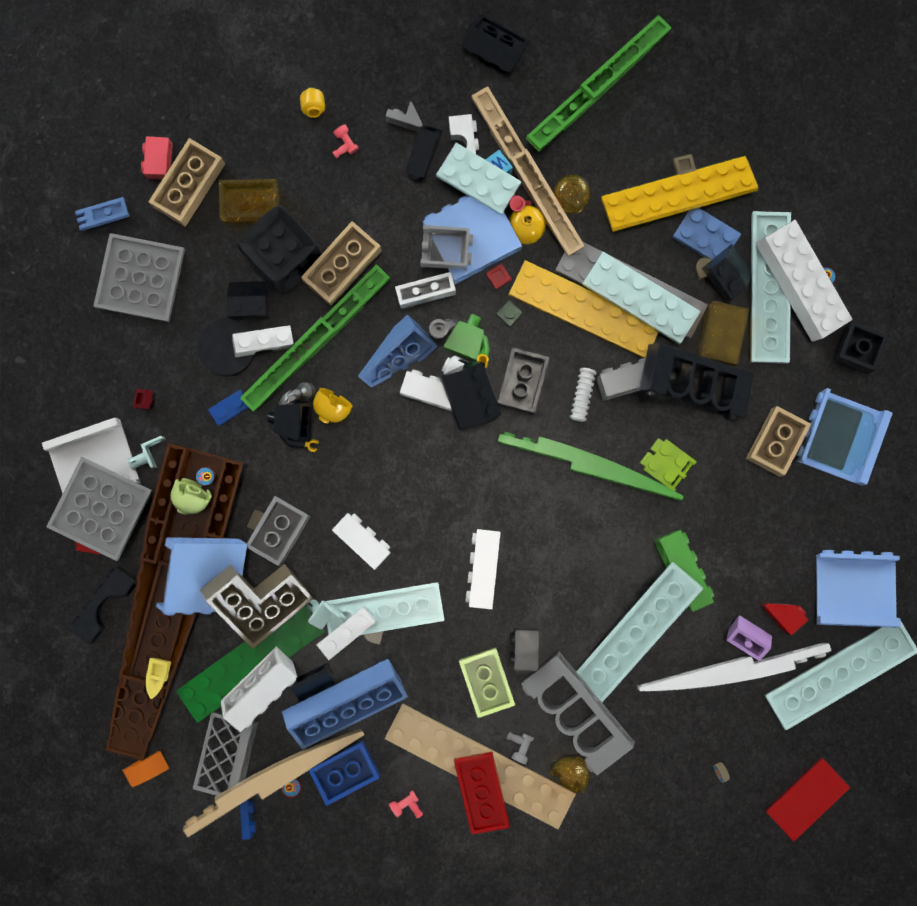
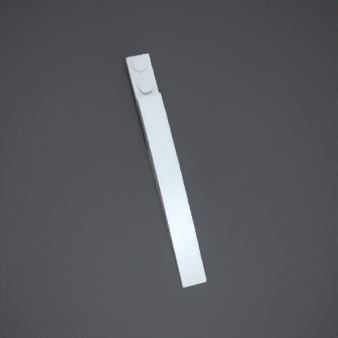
(736, 670)

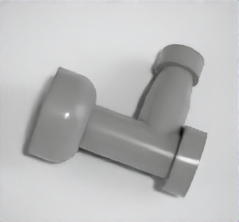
(524, 741)

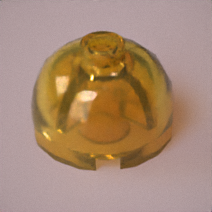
(569, 200)
(572, 773)

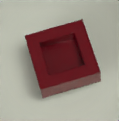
(143, 399)

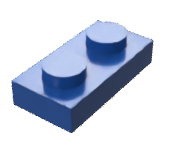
(228, 408)
(247, 825)

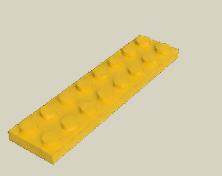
(679, 193)
(581, 309)

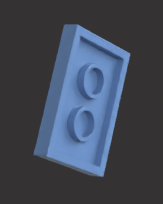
(705, 233)

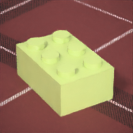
(486, 682)

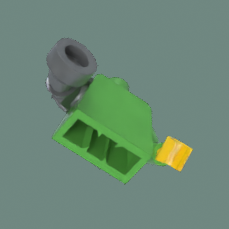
(465, 338)

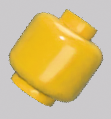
(312, 102)

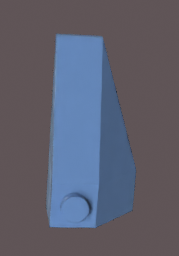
(401, 347)

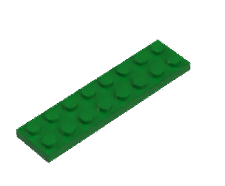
(206, 690)

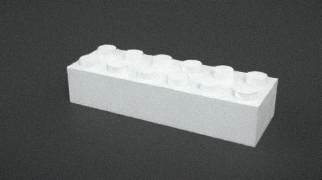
(804, 281)

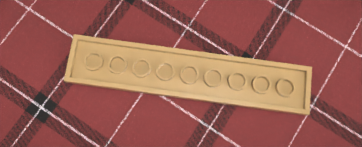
(442, 744)

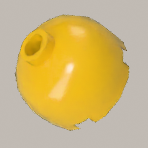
(528, 232)
(330, 407)

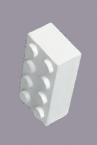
(258, 689)

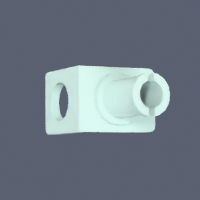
(146, 456)
(322, 613)

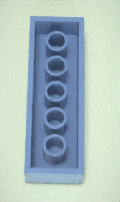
(344, 704)

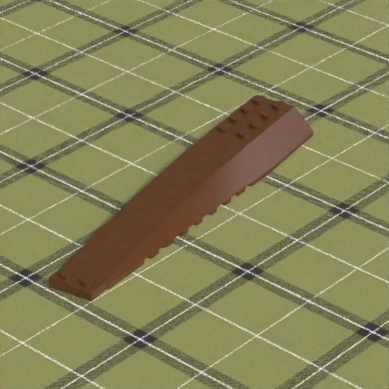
(149, 629)

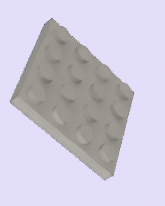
(139, 277)
(99, 508)

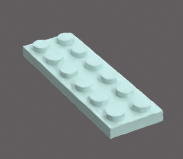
(641, 298)
(392, 608)

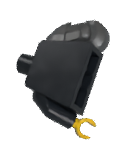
(292, 419)

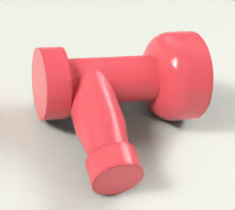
(341, 132)
(517, 203)
(409, 801)

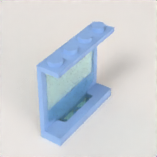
(843, 437)

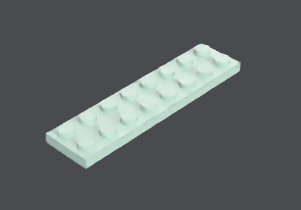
(768, 302)
(638, 630)
(840, 674)

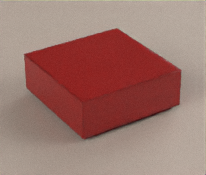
(498, 276)

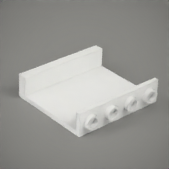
(99, 443)

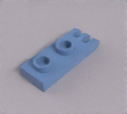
(102, 213)

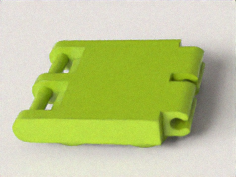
(666, 463)

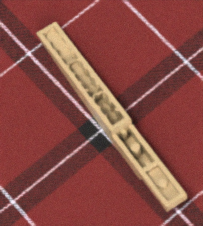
(527, 171)
(270, 779)

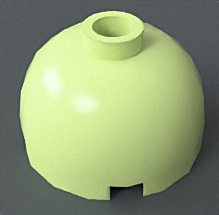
(189, 496)

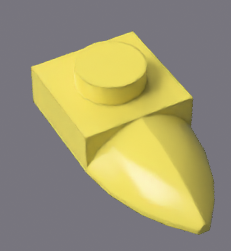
(156, 675)

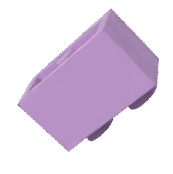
(749, 638)

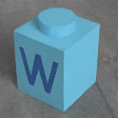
(500, 161)

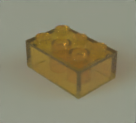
(247, 199)
(723, 332)

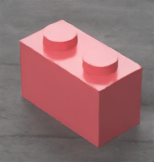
(157, 157)

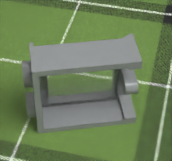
(446, 247)

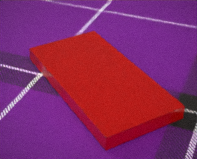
(481, 793)
(807, 799)

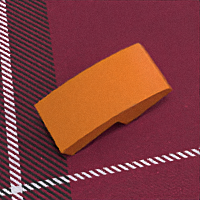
(146, 769)

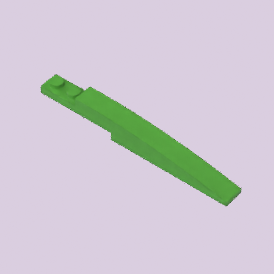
(598, 84)
(315, 338)
(589, 464)

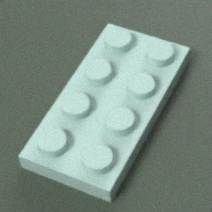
(478, 178)

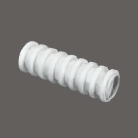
(583, 394)

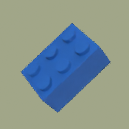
(345, 772)

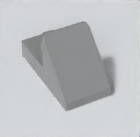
(409, 121)

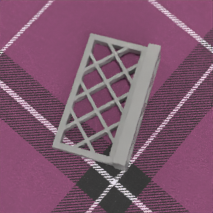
(242, 755)

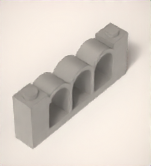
(597, 757)

